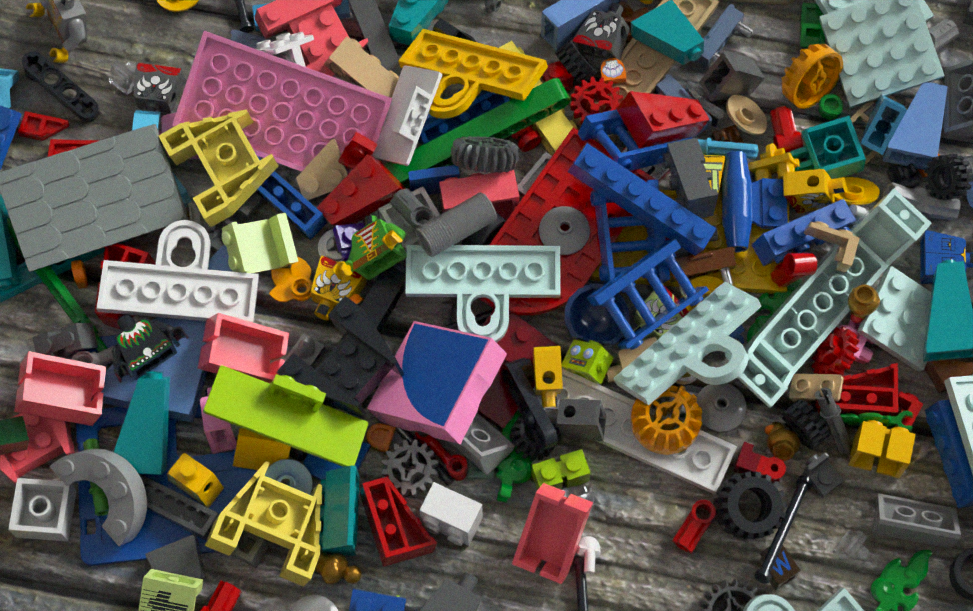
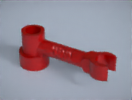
(452, 462)

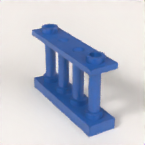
(607, 123)
(654, 239)
(625, 282)

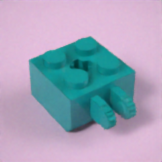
(834, 135)

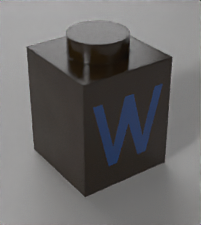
(783, 570)

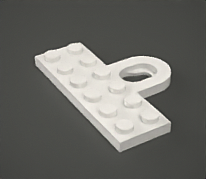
(175, 290)

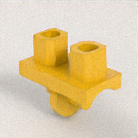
(773, 161)

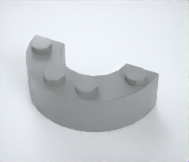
(120, 484)

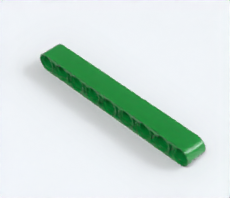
(496, 123)

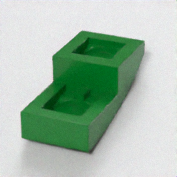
(810, 26)

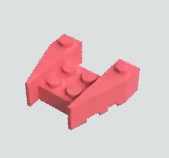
(311, 18)
(46, 441)

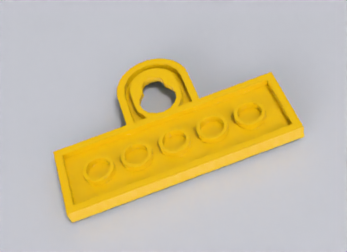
(474, 66)

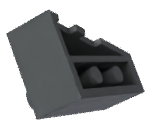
(690, 177)

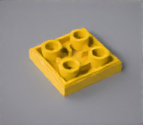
(254, 450)

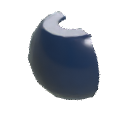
(593, 322)

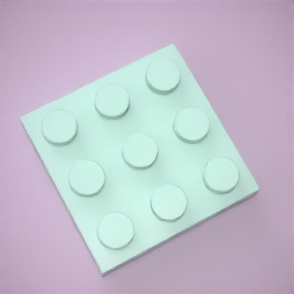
(900, 318)

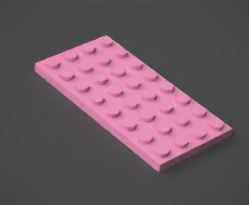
(290, 104)

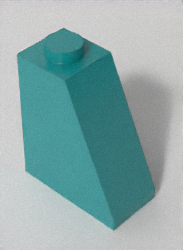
(669, 33)

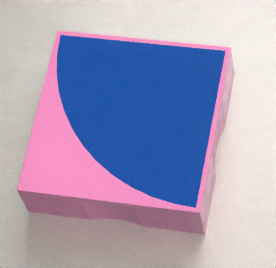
(441, 381)

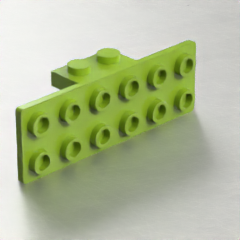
(286, 414)

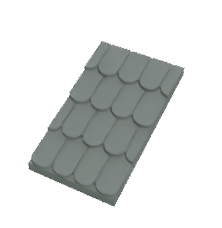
(91, 197)

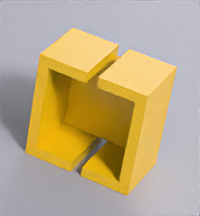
(890, 446)

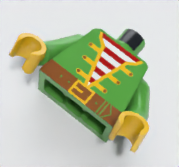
(373, 249)

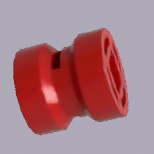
(527, 138)

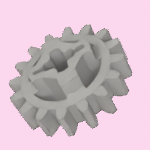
(412, 457)

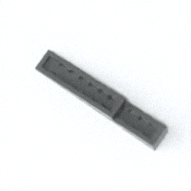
(373, 28)
(199, 520)

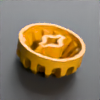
(811, 75)
(659, 435)

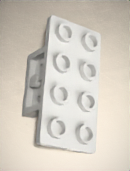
(407, 114)

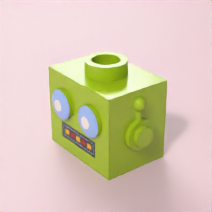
(587, 360)

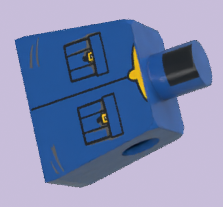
(940, 247)

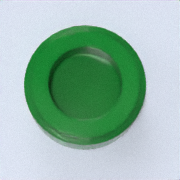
(830, 106)

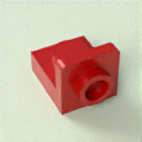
(558, 70)
(356, 150)
(911, 403)

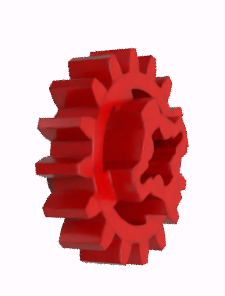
(589, 93)
(836, 352)

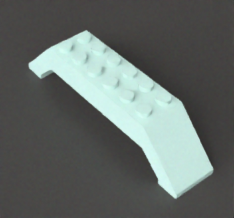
(822, 298)

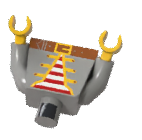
(69, 22)

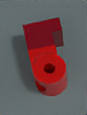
(752, 462)

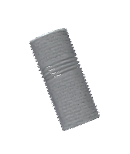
(463, 221)

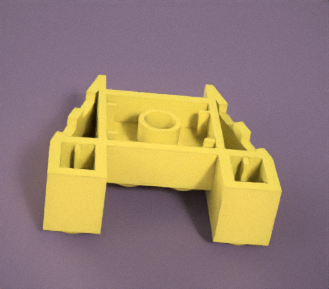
(225, 157)
(277, 515)

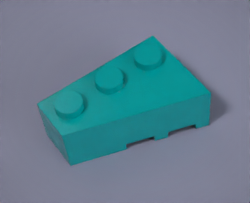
(412, 17)

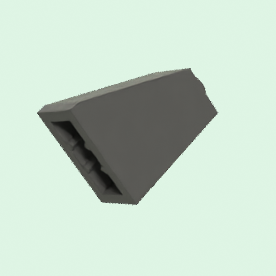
(731, 76)

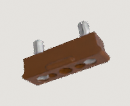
(707, 263)

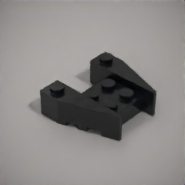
(352, 366)

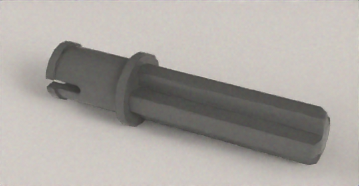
(831, 413)

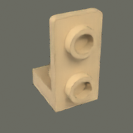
(848, 243)
(805, 386)

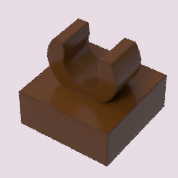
(728, 134)

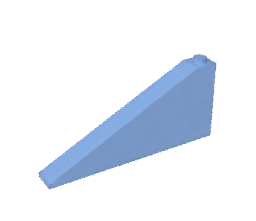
(185, 378)

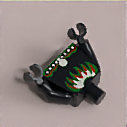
(143, 346)

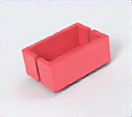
(498, 187)
(242, 347)
(60, 388)
(552, 533)

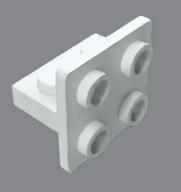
(286, 46)

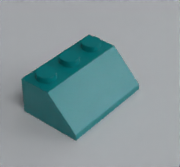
(340, 511)

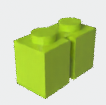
(570, 465)

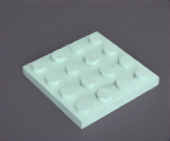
(882, 48)

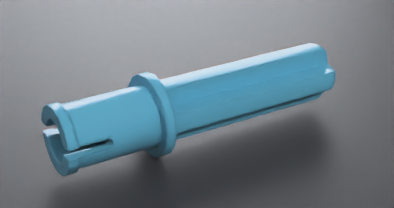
(722, 148)

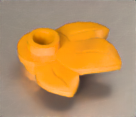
(290, 280)

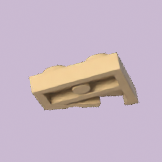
(322, 173)

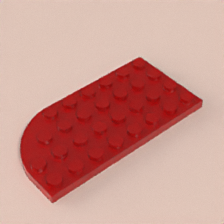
(551, 190)

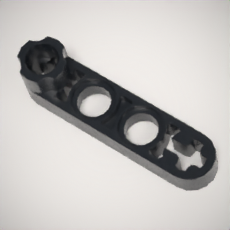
(60, 86)
(516, 378)

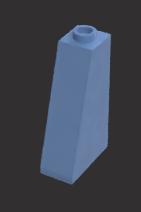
(565, 18)
(920, 129)

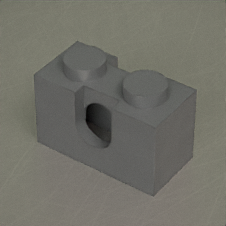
(73, 338)

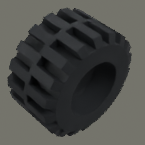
(770, 501)

